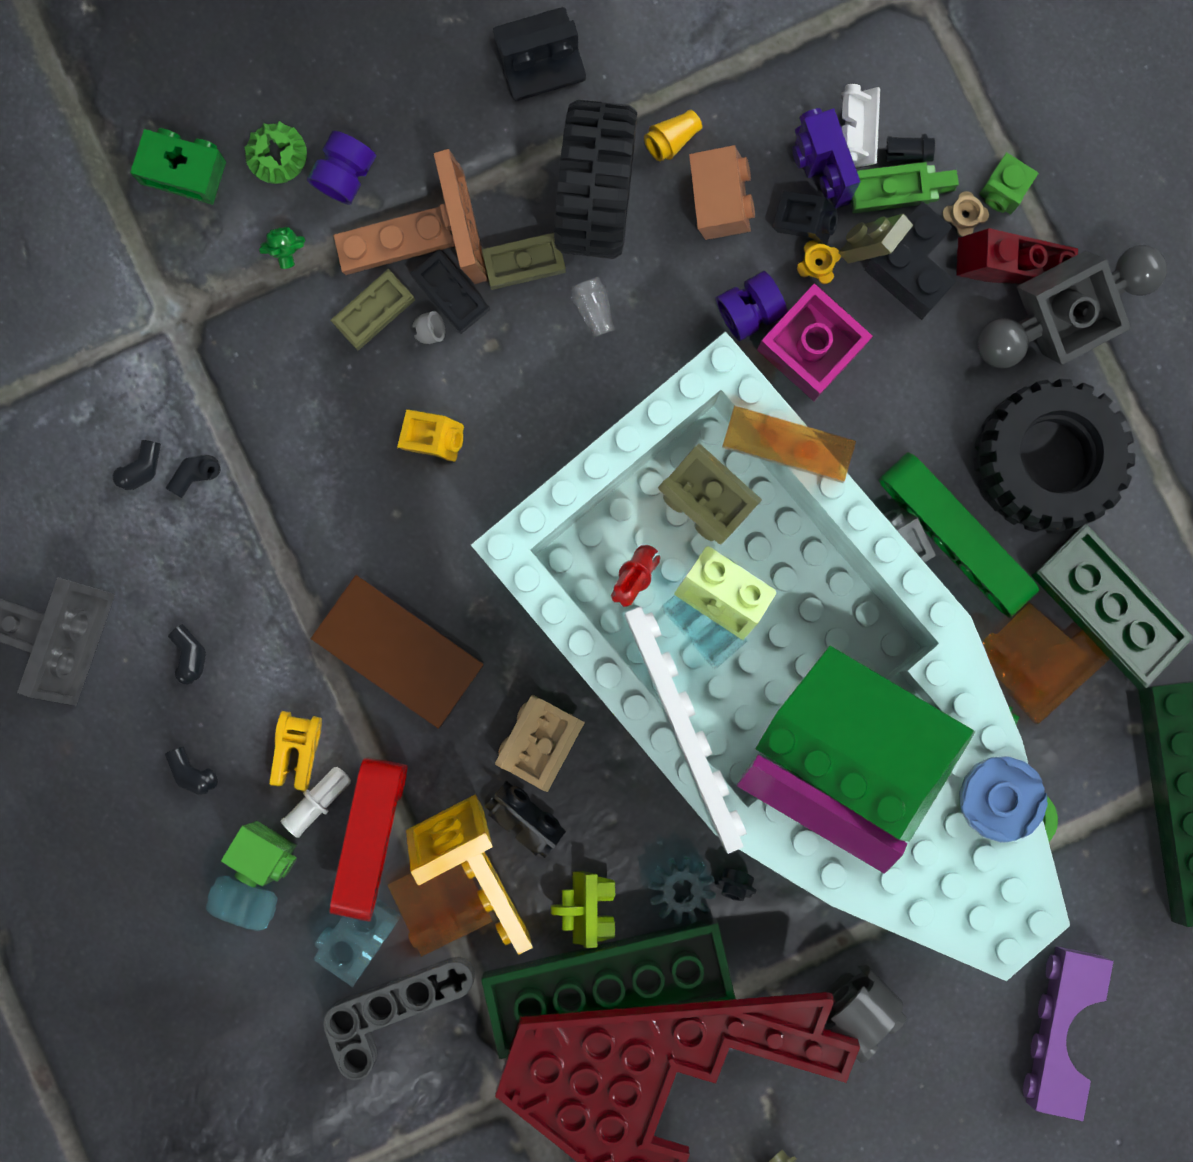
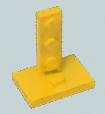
(462, 838)

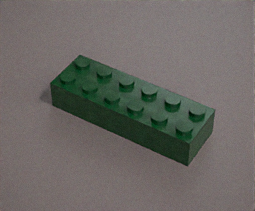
(1169, 745)
(633, 972)

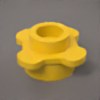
(816, 251)

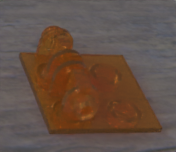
(1032, 655)
(439, 908)

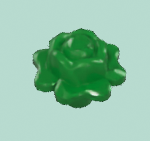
(282, 245)

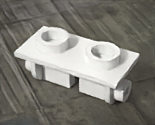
(861, 123)

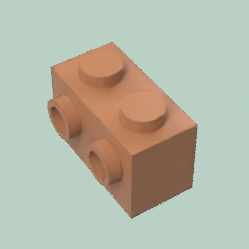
(721, 192)

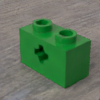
(194, 180)

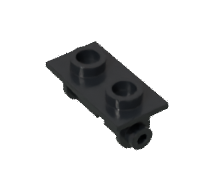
(513, 806)

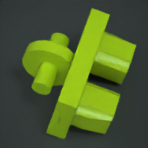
(580, 909)

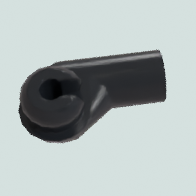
(141, 470)
(191, 657)

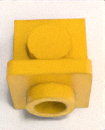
(431, 435)

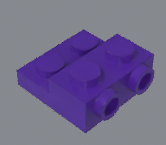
(824, 151)

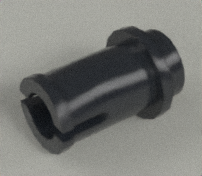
(910, 149)

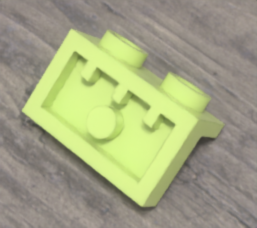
(725, 593)

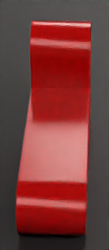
(367, 838)

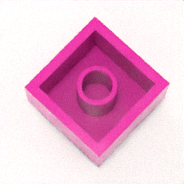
(814, 342)

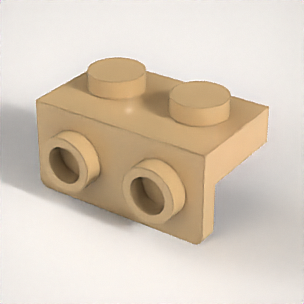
(539, 742)

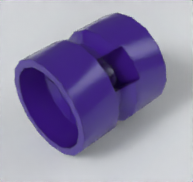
(343, 164)
(754, 304)

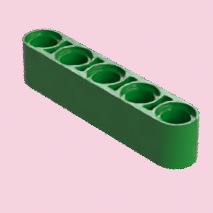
(959, 535)

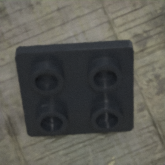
(540, 53)

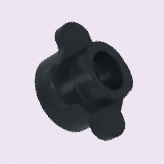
(736, 884)

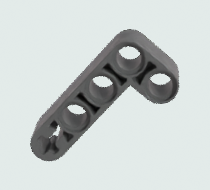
(402, 1007)

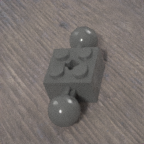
(1073, 307)

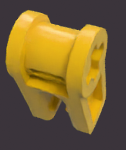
(305, 743)

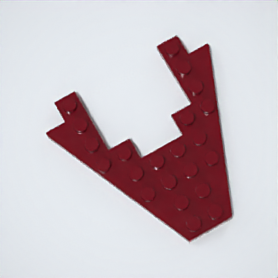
(605, 1074)

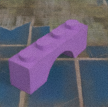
(1074, 983)

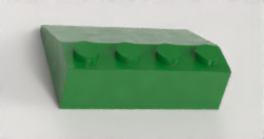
(866, 743)

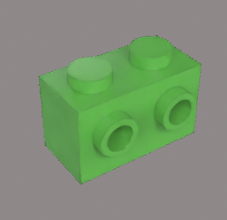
(259, 855)

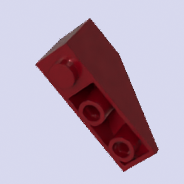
(1007, 257)

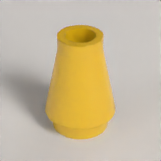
(669, 136)

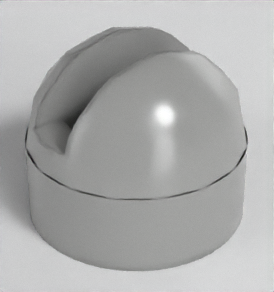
(429, 328)

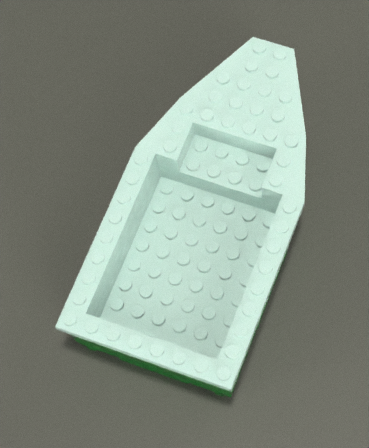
(838, 583)

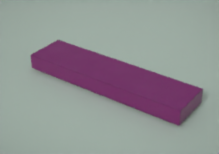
(821, 814)

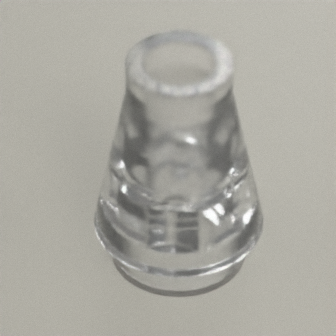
(593, 305)

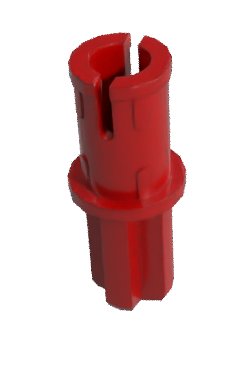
(635, 575)

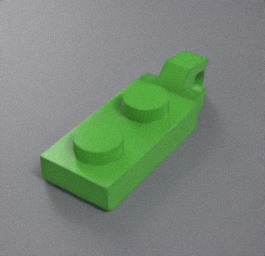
(901, 186)

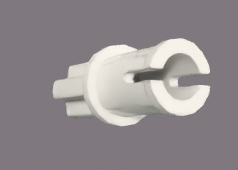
(316, 801)

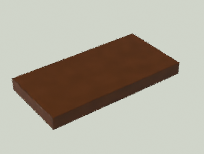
(397, 651)

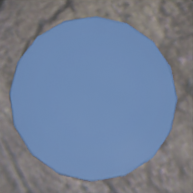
(1003, 799)

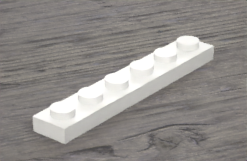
(693, 745)

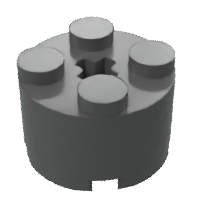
(864, 1010)

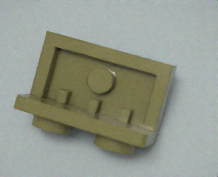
(709, 495)

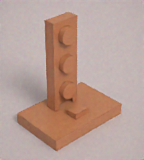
(421, 231)

